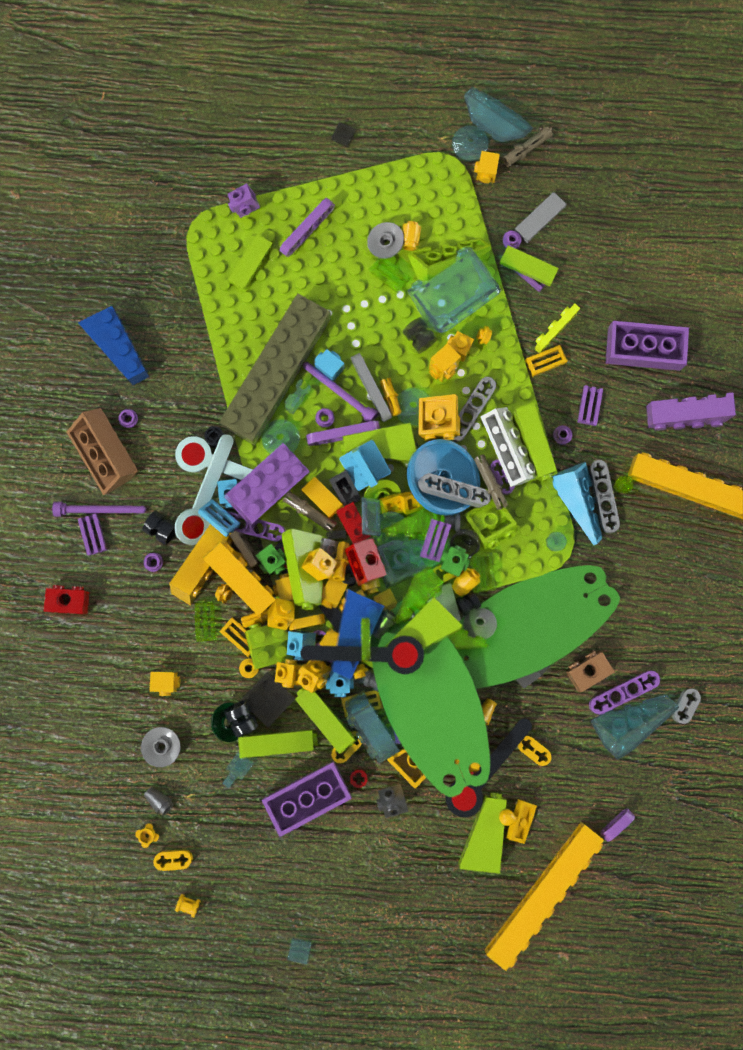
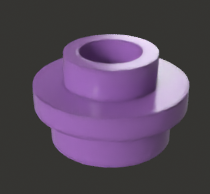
(514, 234)
(322, 412)
(124, 414)
(558, 439)
(147, 562)

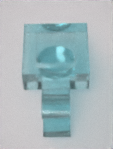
(293, 401)
(238, 768)

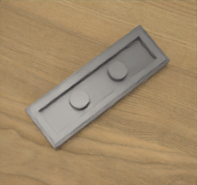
(540, 217)

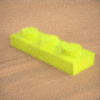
(556, 327)

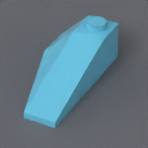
(574, 491)

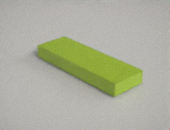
(250, 262)
(528, 265)

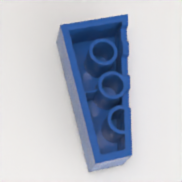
(112, 338)
(349, 631)

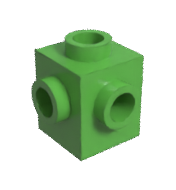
(267, 555)
(449, 566)

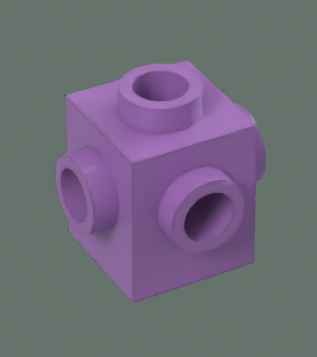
(243, 201)

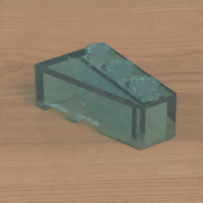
(370, 728)

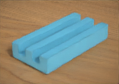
(217, 520)

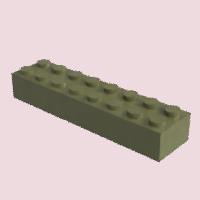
(275, 369)

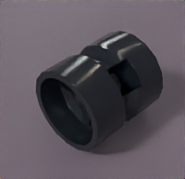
(159, 527)
(243, 724)

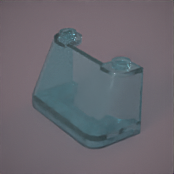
(454, 292)

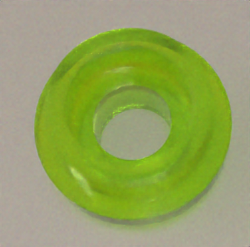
(623, 484)

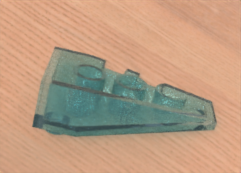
(404, 561)
(629, 727)

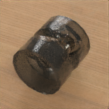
(420, 335)

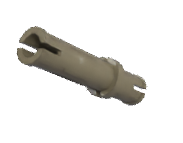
(542, 136)
(494, 488)
(310, 512)

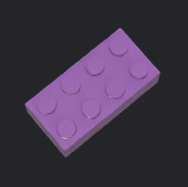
(647, 345)
(266, 484)
(306, 798)

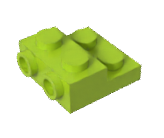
(491, 524)
(267, 645)

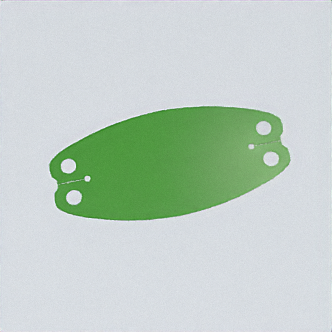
(539, 623)
(435, 713)

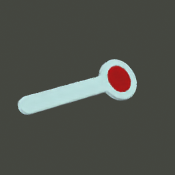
(195, 455)
(190, 524)

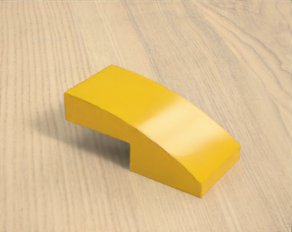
(322, 497)
(399, 503)

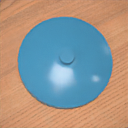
(445, 460)

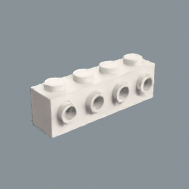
(508, 446)

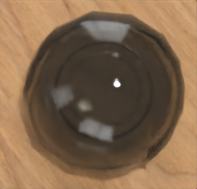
(468, 540)

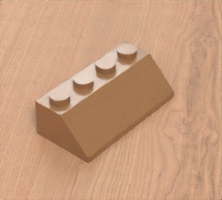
(101, 450)

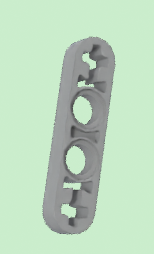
(371, 387)
(473, 410)
(454, 493)
(606, 496)

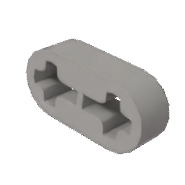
(690, 708)

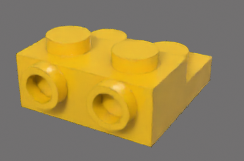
(439, 417)

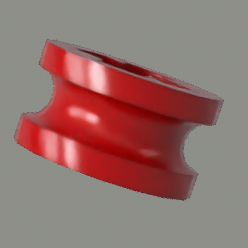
(354, 782)

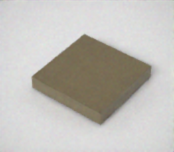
(246, 549)

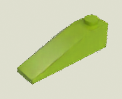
(429, 262)

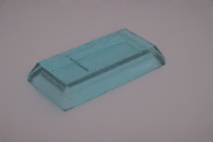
(371, 517)

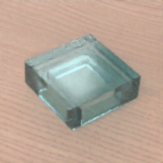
(299, 951)

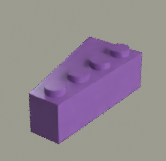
(691, 412)

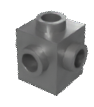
(392, 801)

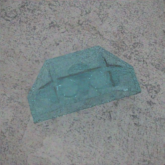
(495, 117)

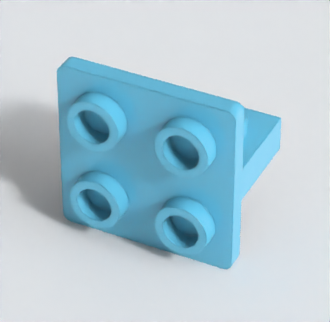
(365, 465)

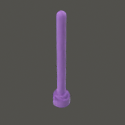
(368, 413)
(60, 509)

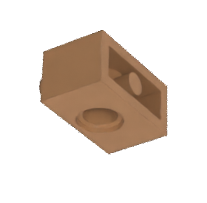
(600, 666)

